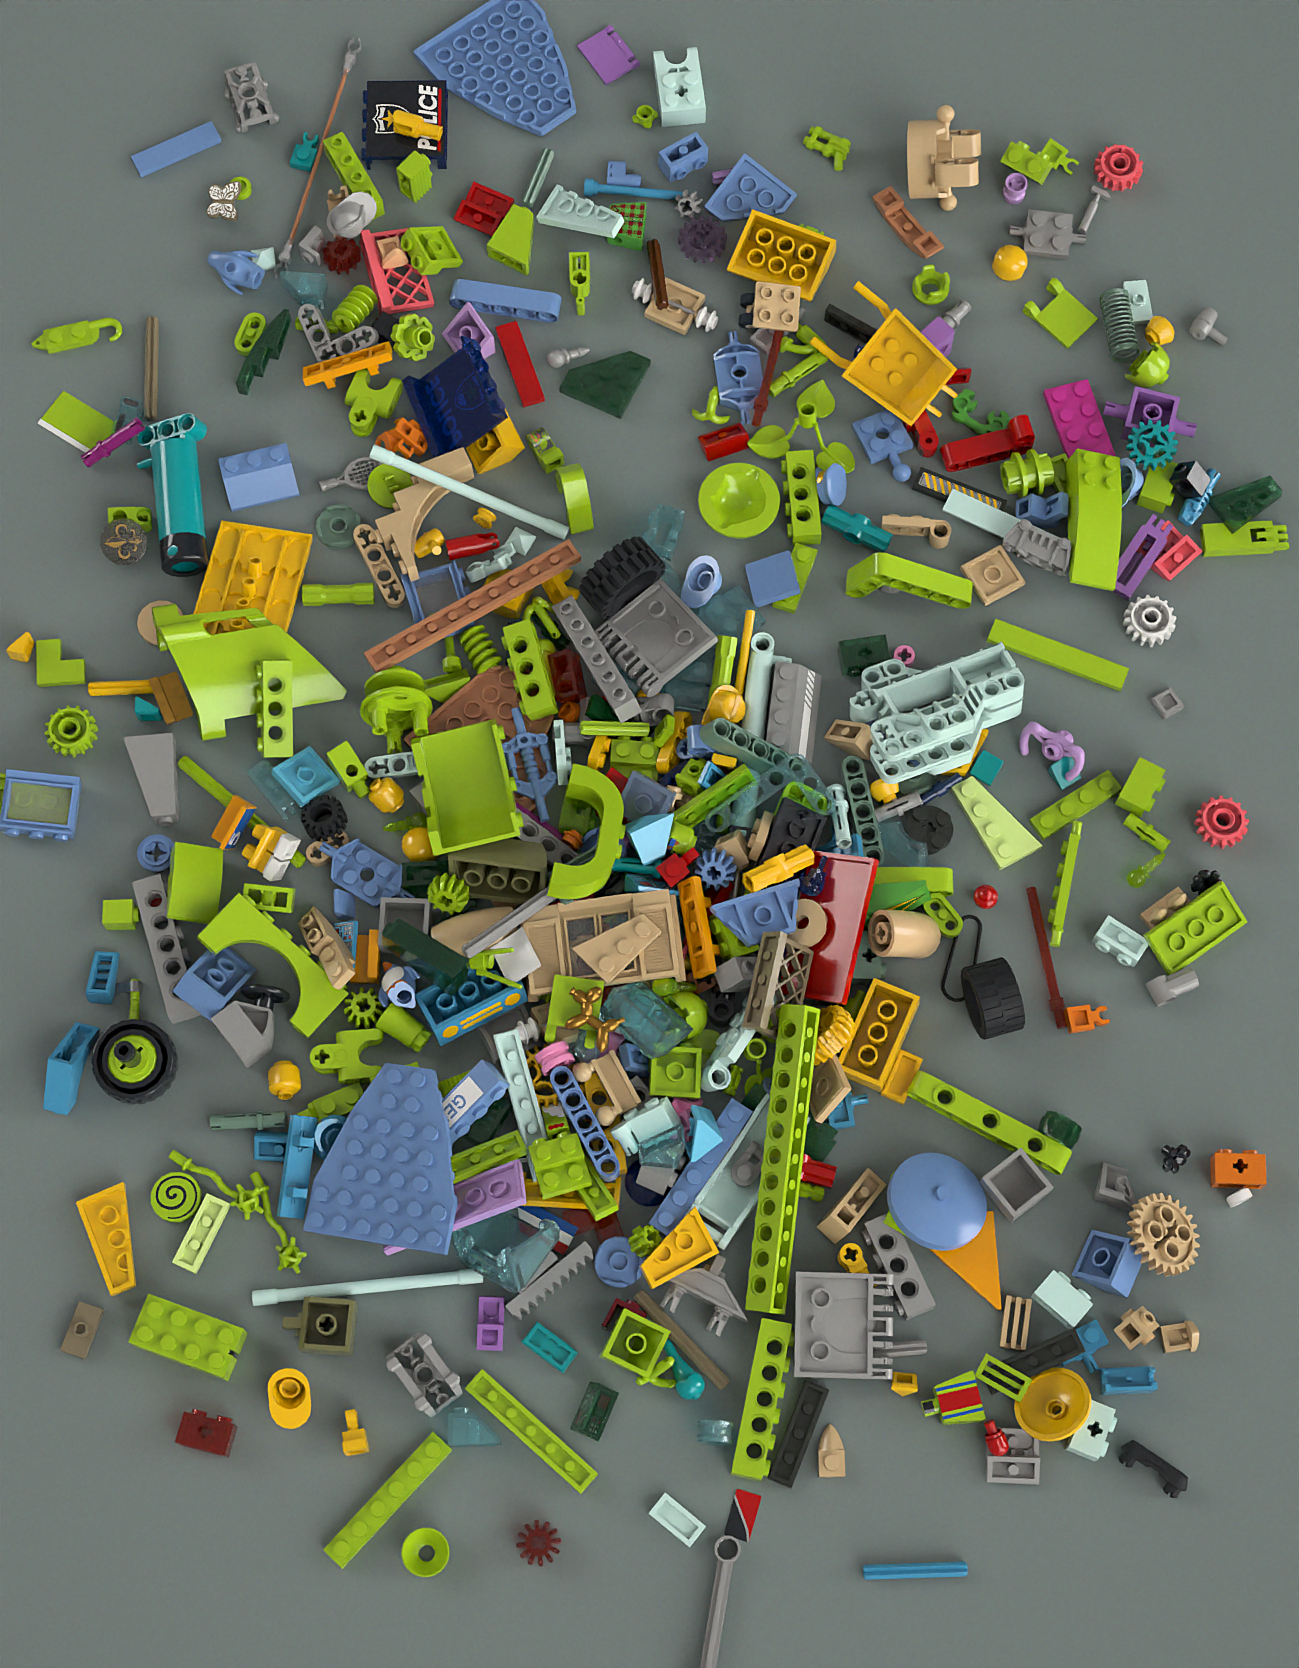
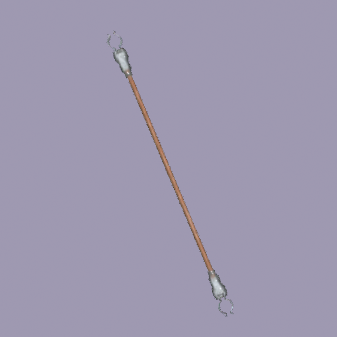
(350, 60)

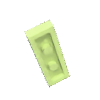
(201, 1233)

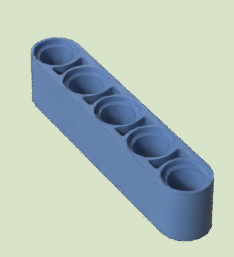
(506, 300)
(580, 1112)

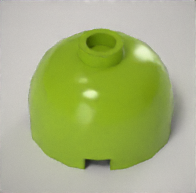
(1149, 367)
(691, 1009)

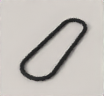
(951, 955)

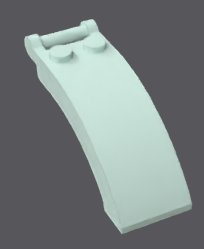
(721, 1198)

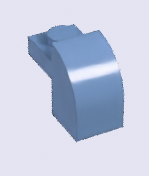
(1041, 511)

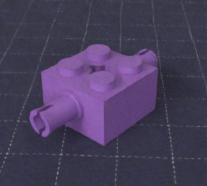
(1152, 405)

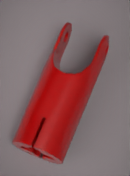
(471, 545)

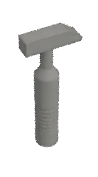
(1092, 208)

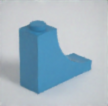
(66, 1068)

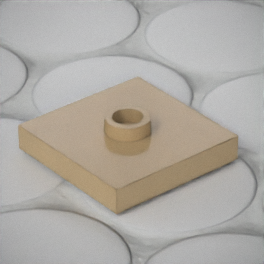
(992, 575)
(827, 1088)

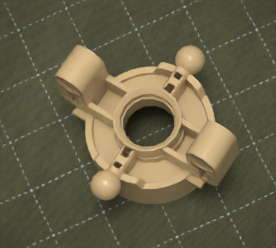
(939, 158)

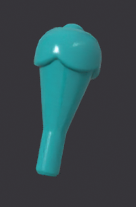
(688, 1382)

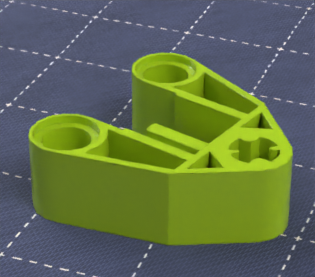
(573, 485)

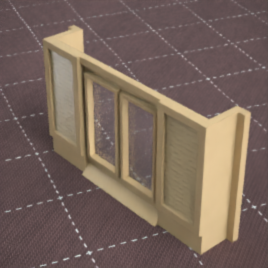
(562, 927)

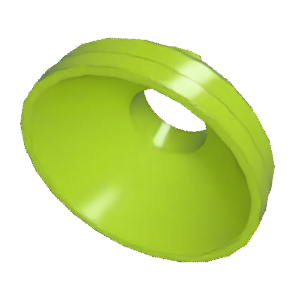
(415, 1542)

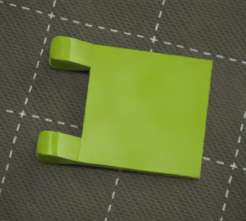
(1063, 317)
(564, 1006)

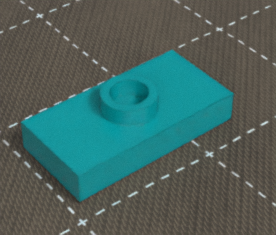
(549, 1347)

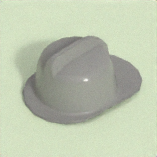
(351, 215)

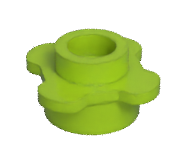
(645, 110)

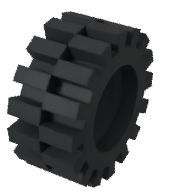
(318, 809)

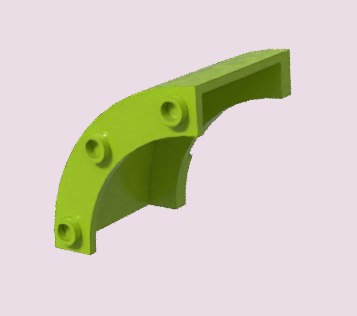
(466, 787)

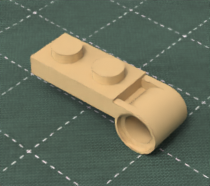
(918, 526)

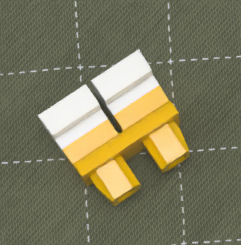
(272, 851)

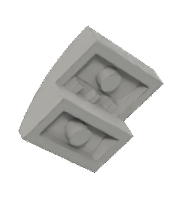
(1020, 1462)

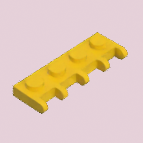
(566, 1200)

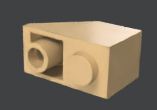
(735, 846)

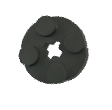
(938, 820)

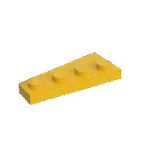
(109, 1232)

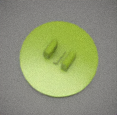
(384, 482)

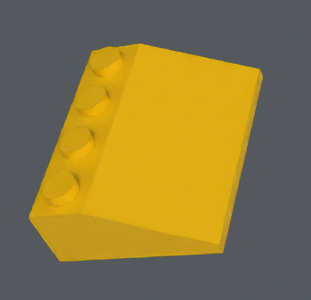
(782, 254)

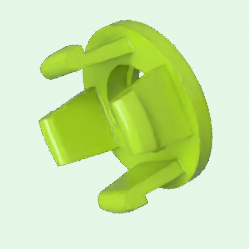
(930, 276)

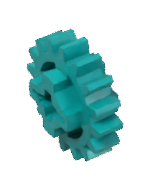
(1161, 447)

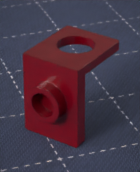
(629, 1305)

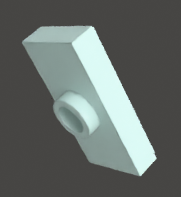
(1139, 301)

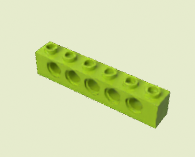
(769, 1332)

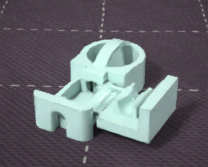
(485, 568)

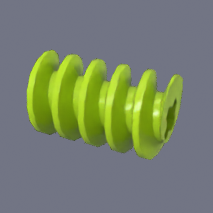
(354, 308)
(478, 648)

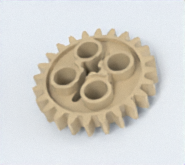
(1175, 1245)

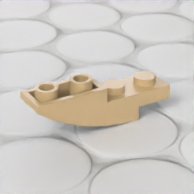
(328, 946)

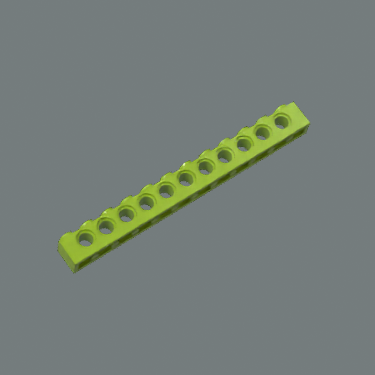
(782, 1159)

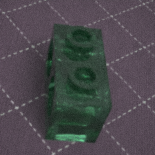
(488, 1126)

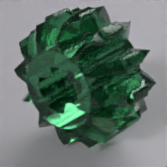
(1060, 1129)

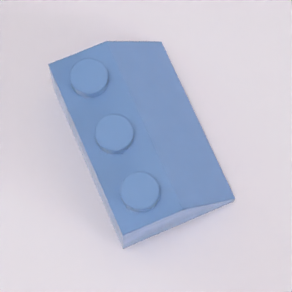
(258, 477)

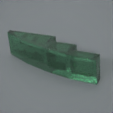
(267, 346)

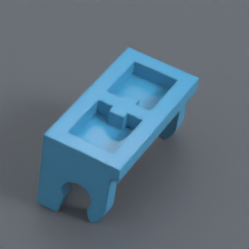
(1127, 1380)

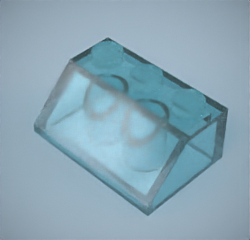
(648, 1019)

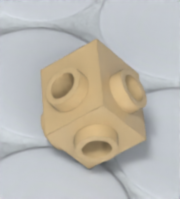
(1136, 1327)

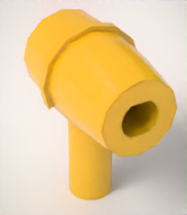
(429, 543)

